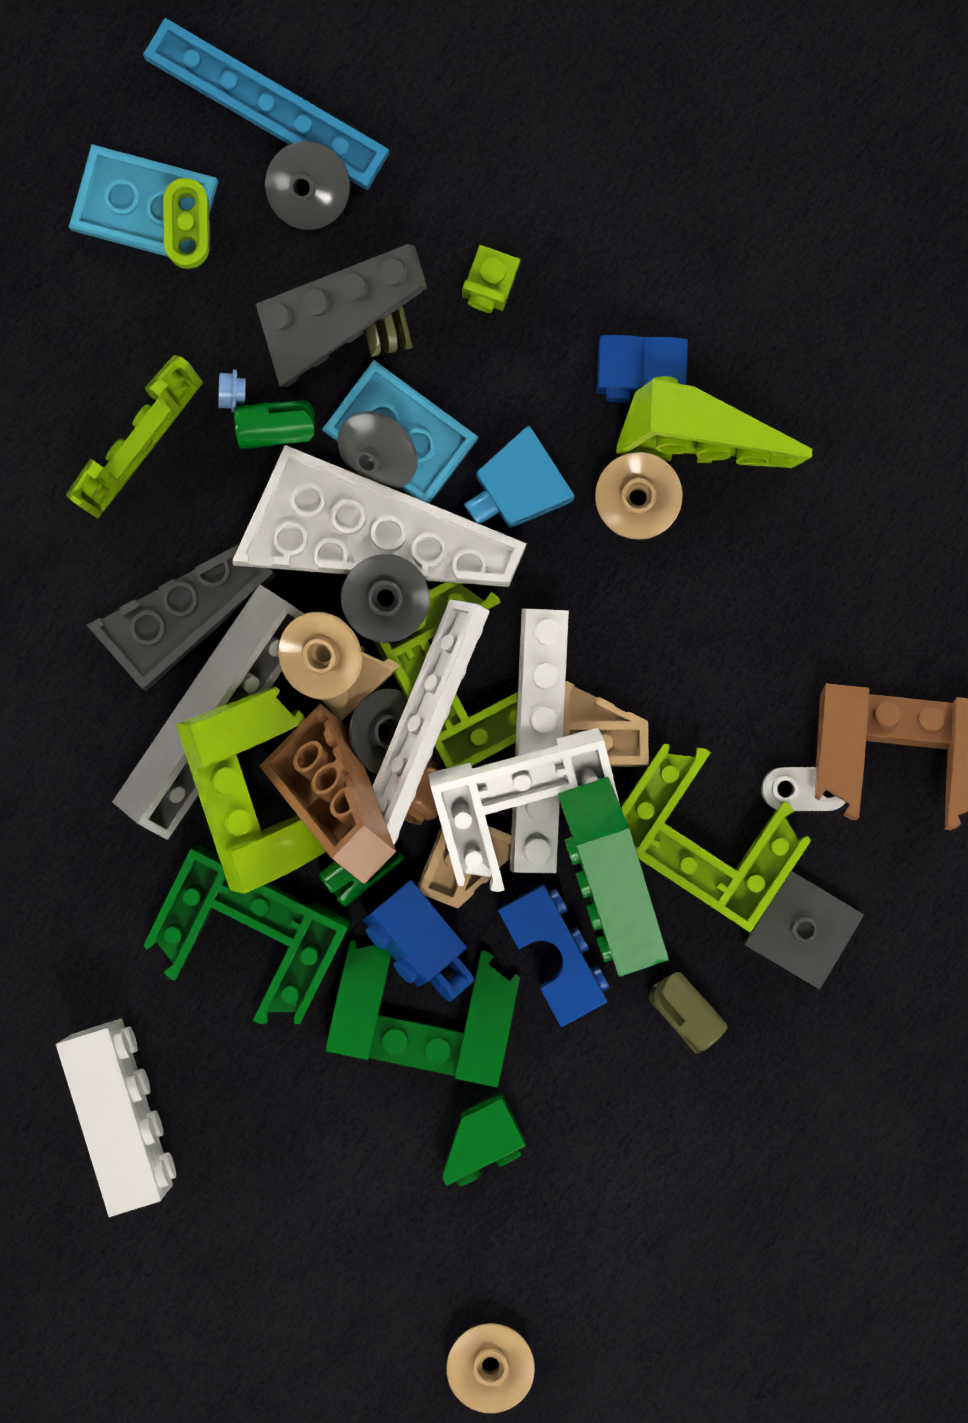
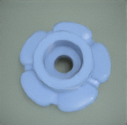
(231, 390)

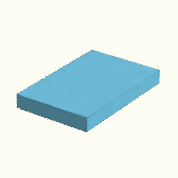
(124, 199)
(437, 437)

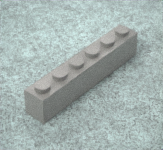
(241, 665)

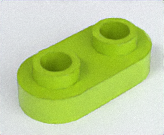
(186, 224)

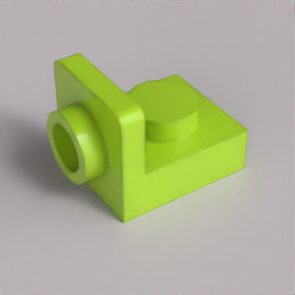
(490, 279)

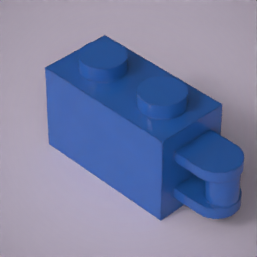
(419, 941)

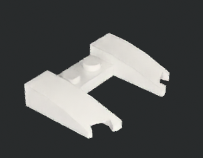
(468, 794)

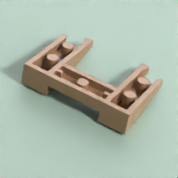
(854, 716)

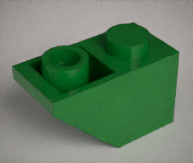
(482, 1137)

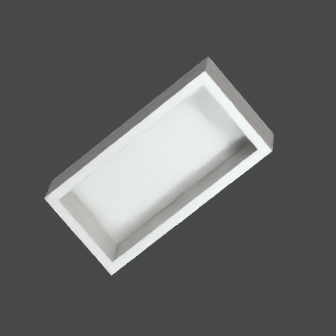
(116, 1116)

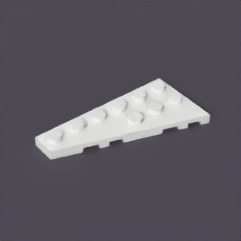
(333, 519)

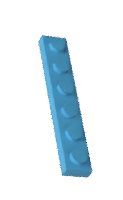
(262, 100)

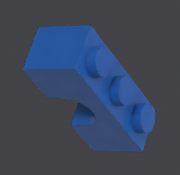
(575, 986)

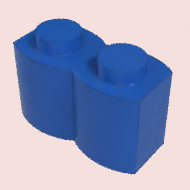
(632, 361)

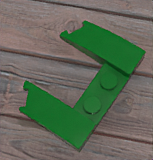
(307, 929)
(468, 1055)

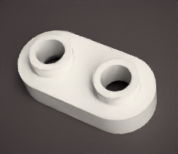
(802, 793)

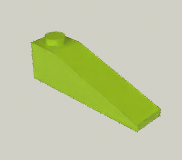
(684, 419)

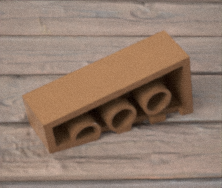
(332, 793)

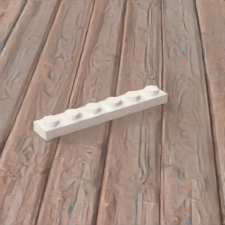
(427, 710)
(537, 728)

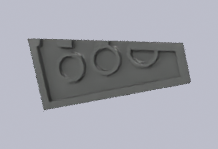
(335, 309)
(170, 622)

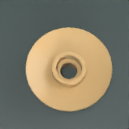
(654, 479)
(307, 667)
(495, 1389)

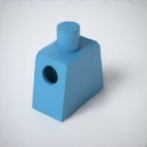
(519, 483)

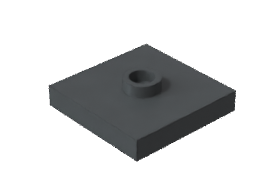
(804, 930)

